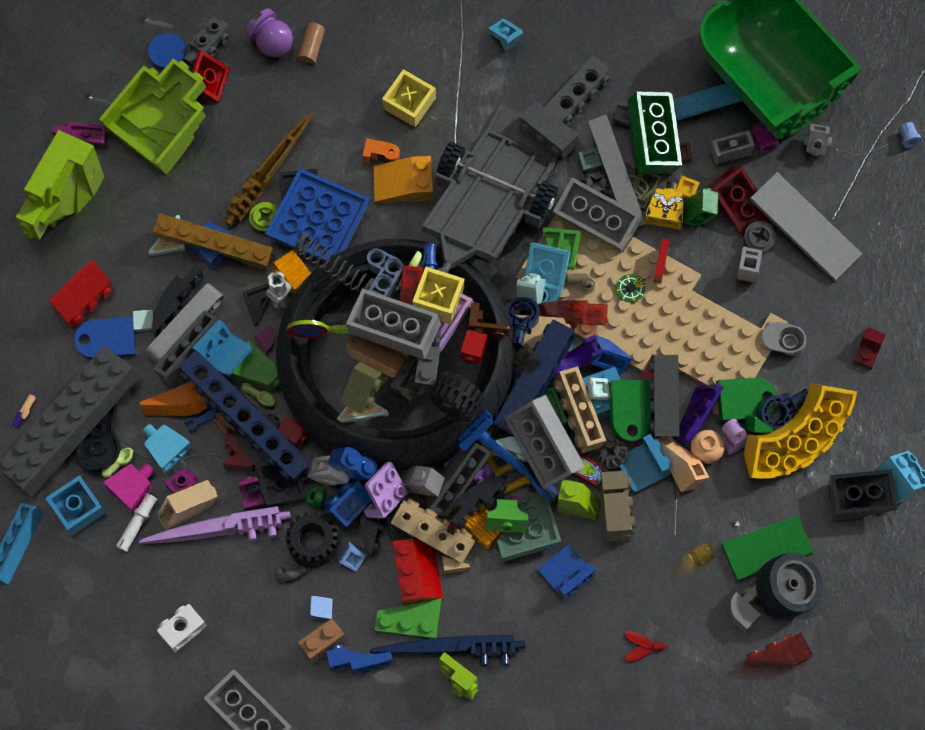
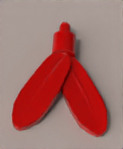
(646, 646)

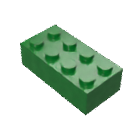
(654, 132)

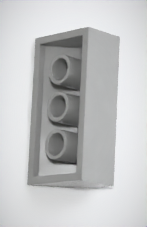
(544, 442)

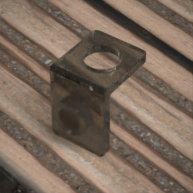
(527, 358)

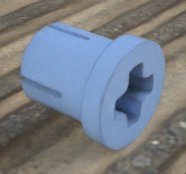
(909, 136)

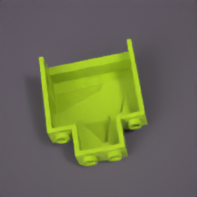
(158, 113)
(60, 184)

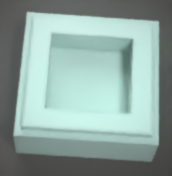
(143, 320)
(598, 388)

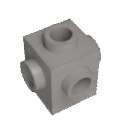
(817, 140)

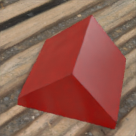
(213, 73)

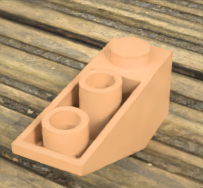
(685, 467)

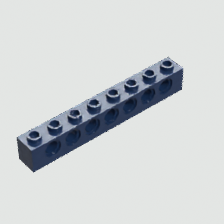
(197, 363)

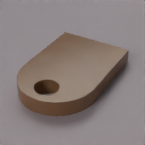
(375, 355)

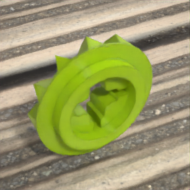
(255, 215)

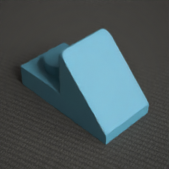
(507, 33)

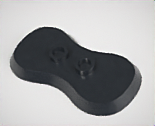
(101, 445)

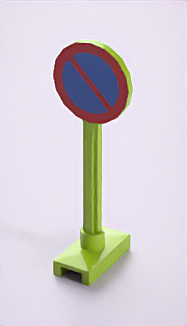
(314, 329)

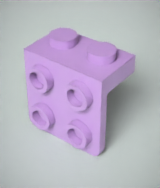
(385, 491)

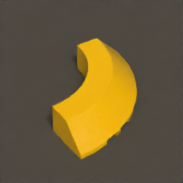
(803, 436)

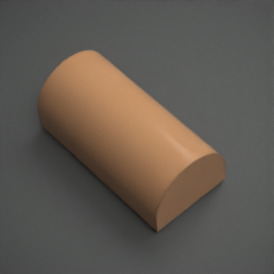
(311, 43)

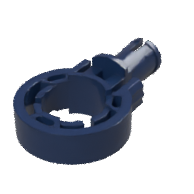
(521, 324)
(787, 406)

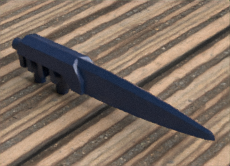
(458, 646)

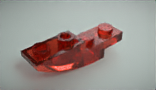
(575, 312)

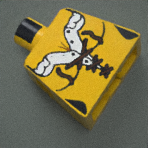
(666, 207)

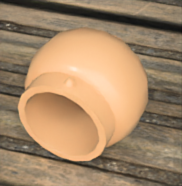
(708, 446)

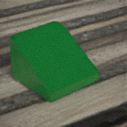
(757, 426)

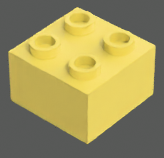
(409, 98)
(439, 293)

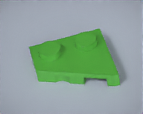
(565, 240)

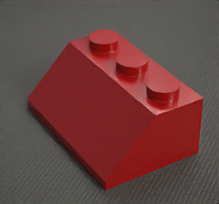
(81, 294)
(417, 571)

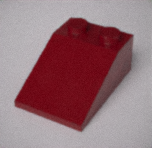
(734, 199)

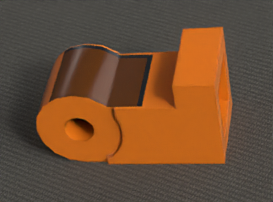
(380, 151)

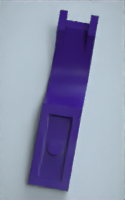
(578, 357)

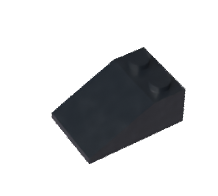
(862, 494)

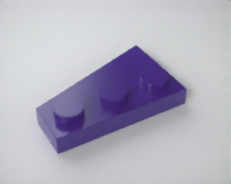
(697, 410)

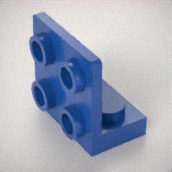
(348, 502)
(566, 572)

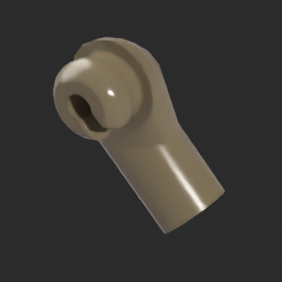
(583, 280)

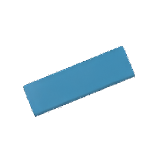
(704, 101)
(17, 539)

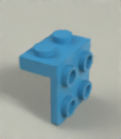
(222, 348)
(646, 464)

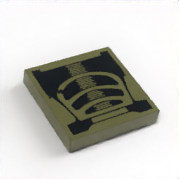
(642, 183)

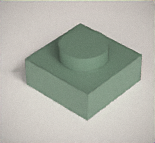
(590, 160)

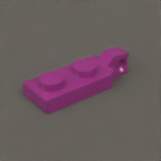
(86, 132)

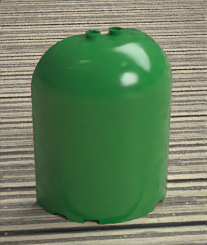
(776, 60)

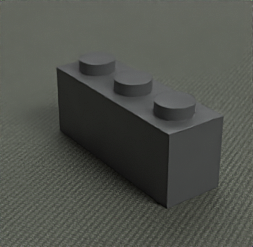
(548, 130)

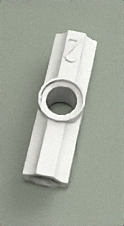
(278, 290)

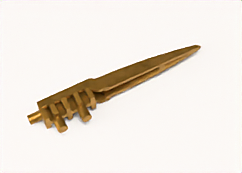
(261, 177)

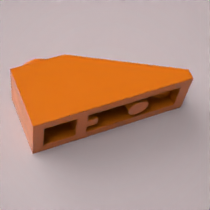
(174, 402)

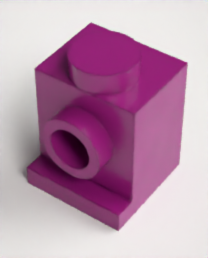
(763, 139)
(173, 483)

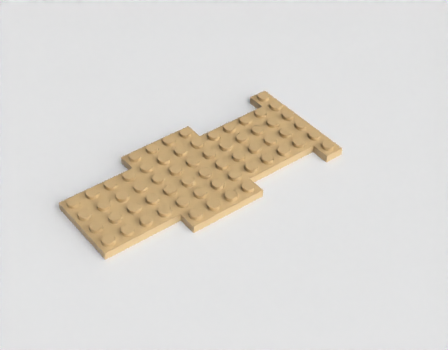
(669, 316)

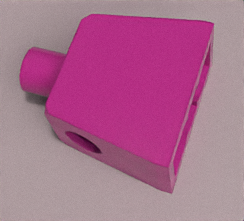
(130, 485)

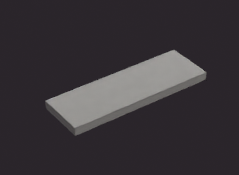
(805, 226)

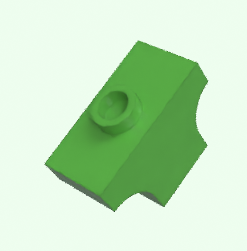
(506, 518)

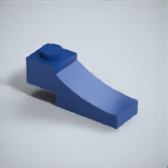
(342, 658)

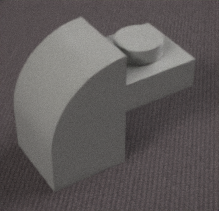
(749, 264)
(741, 611)

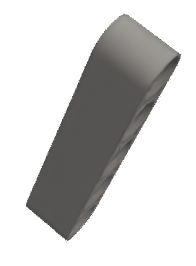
(206, 299)

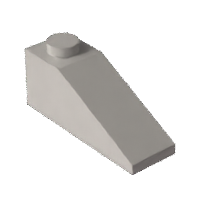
(422, 480)

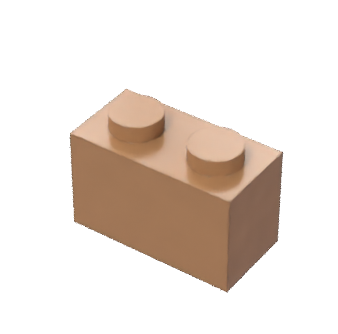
(321, 640)

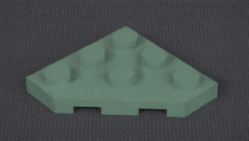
(540, 530)

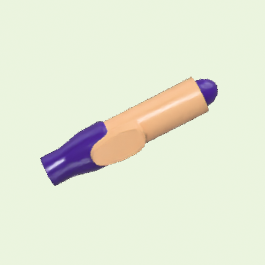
(24, 411)

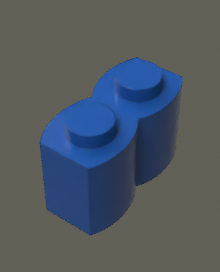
(352, 463)

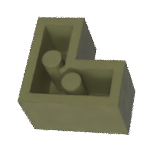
(361, 387)

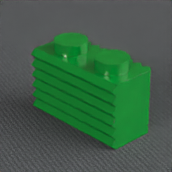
(701, 207)

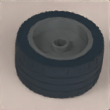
(789, 585)

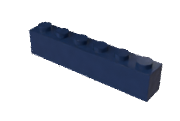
(528, 387)

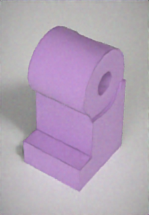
(734, 436)

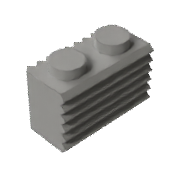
(732, 147)

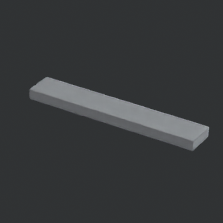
(614, 164)

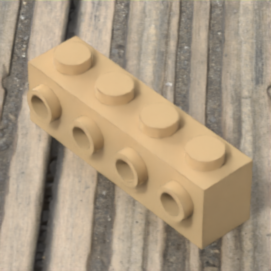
(579, 409)
(432, 530)

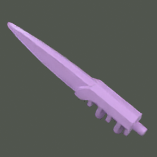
(225, 525)

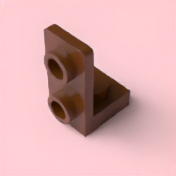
(476, 324)

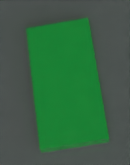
(754, 549)

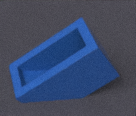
(612, 355)

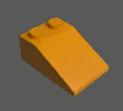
(404, 180)

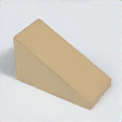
(452, 566)

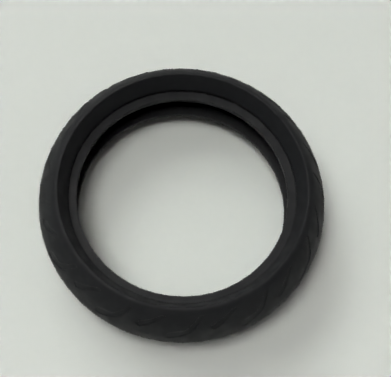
(319, 418)

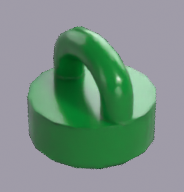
(319, 496)

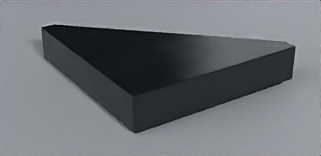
(257, 302)

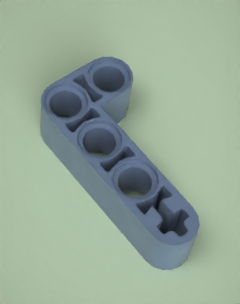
(382, 270)

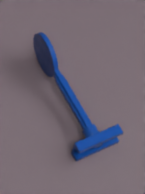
(478, 432)

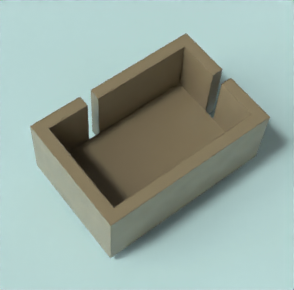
(616, 506)

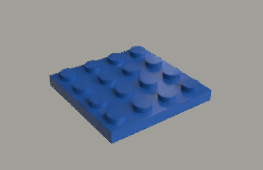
(319, 210)

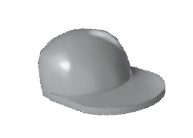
(784, 338)

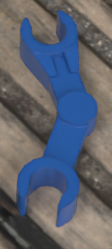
(201, 419)

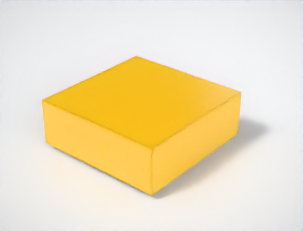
(687, 187)

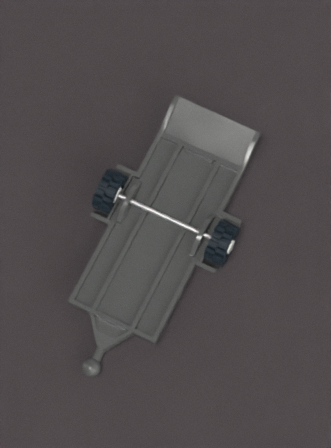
(490, 191)

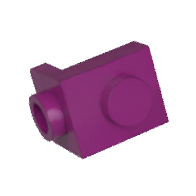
(250, 500)

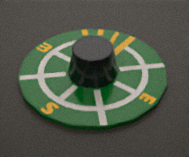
(630, 288)

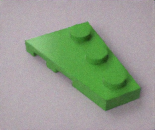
(410, 620)

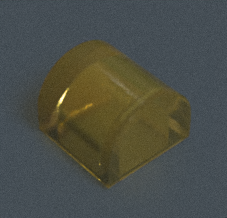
(702, 554)

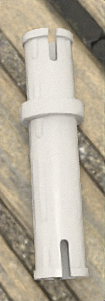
(136, 522)

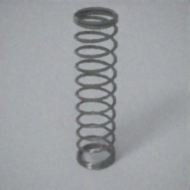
(298, 249)

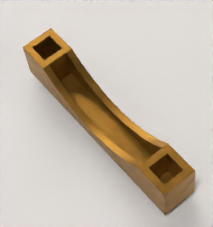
(191, 234)

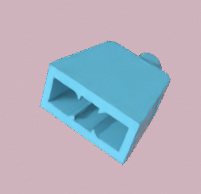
(165, 446)

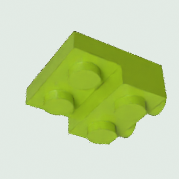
(462, 680)

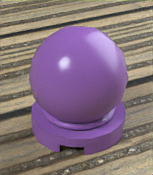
(271, 35)

